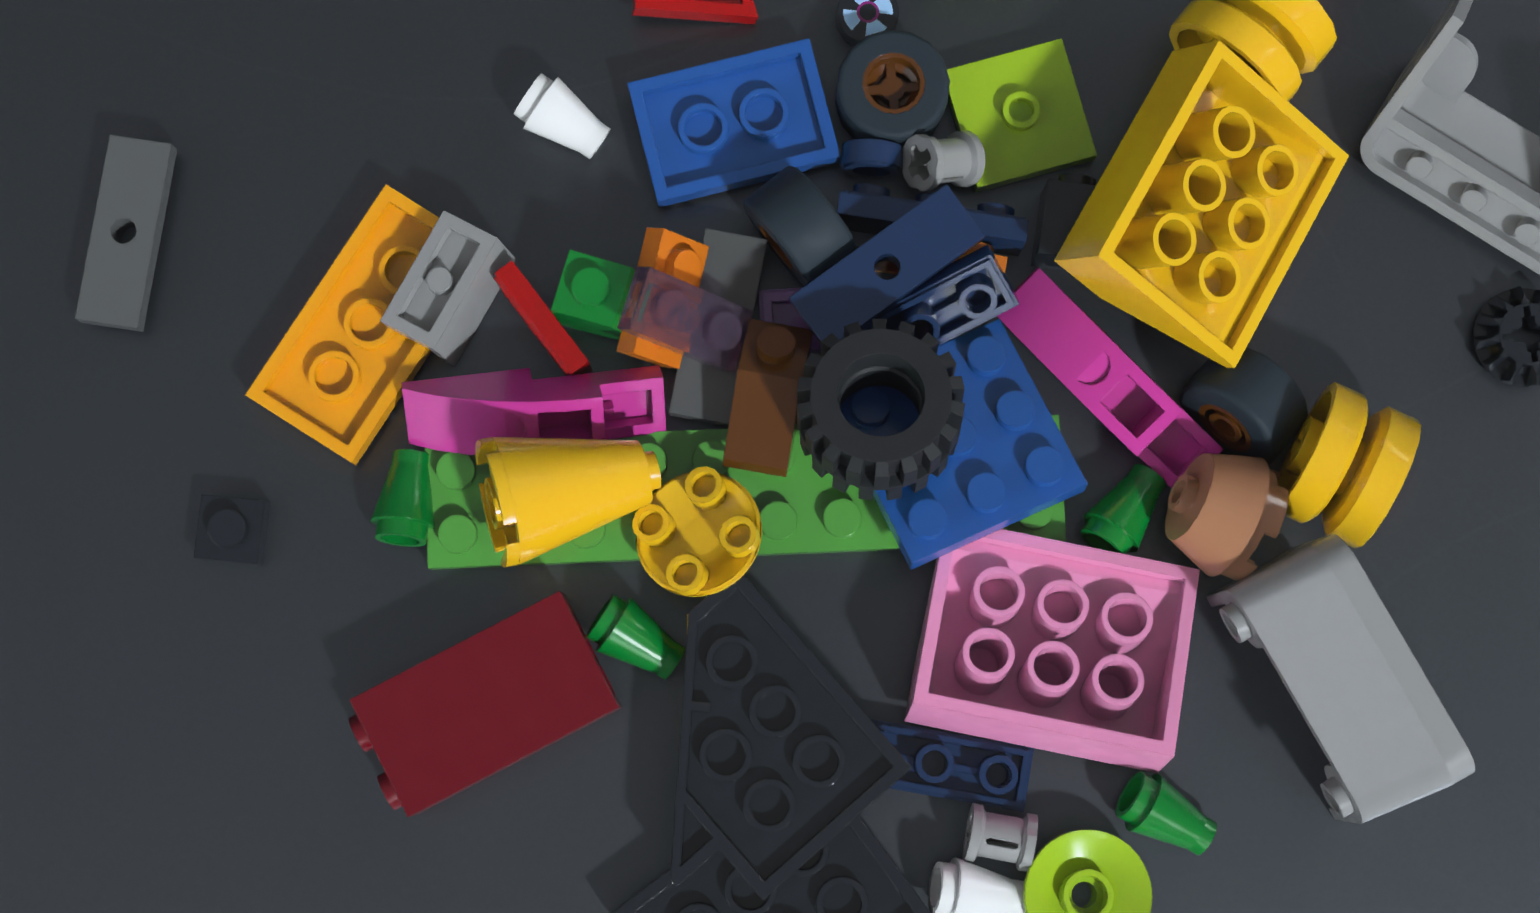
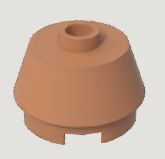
(1224, 511)

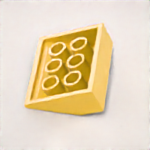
(1203, 203)

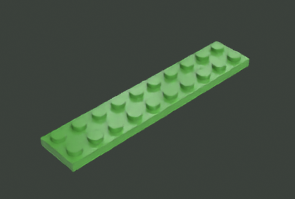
(796, 511)

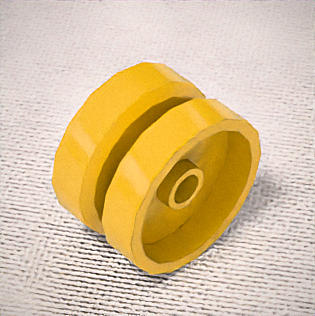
(1269, 35)
(1348, 464)

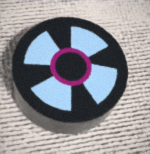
(865, 17)

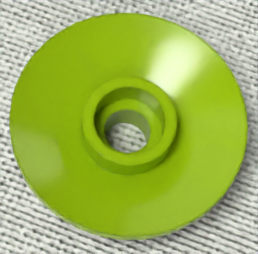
(1089, 856)

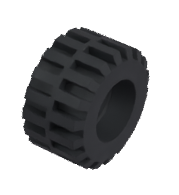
(888, 360)

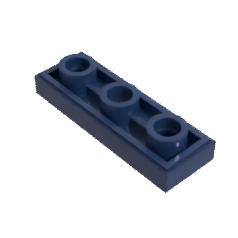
(872, 210)
(916, 243)
(955, 298)
(973, 767)

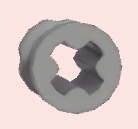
(937, 161)
(1000, 837)

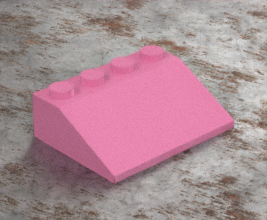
(1056, 649)

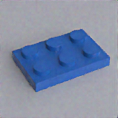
(733, 122)

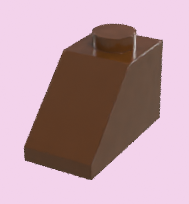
(766, 398)

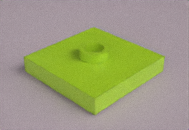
(1022, 112)

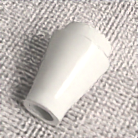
(561, 116)
(972, 889)

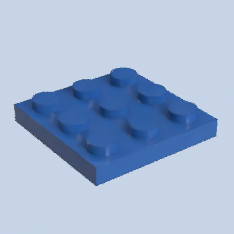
(1005, 458)

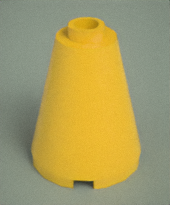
(559, 489)

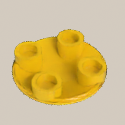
(698, 533)

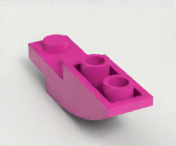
(1106, 378)
(461, 409)

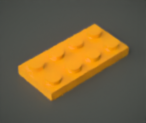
(338, 362)

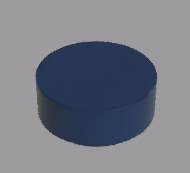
(872, 158)

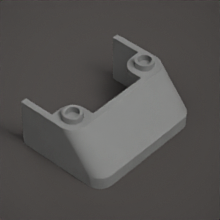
(1456, 148)
(1348, 678)

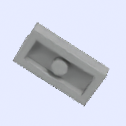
(448, 288)

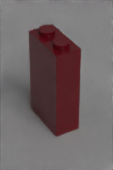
(482, 705)

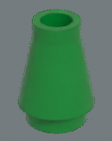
(405, 501)
(1124, 512)
(634, 637)
(1162, 813)

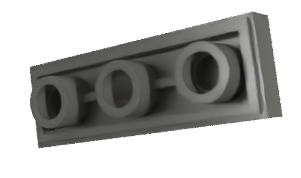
(130, 194)
(733, 273)

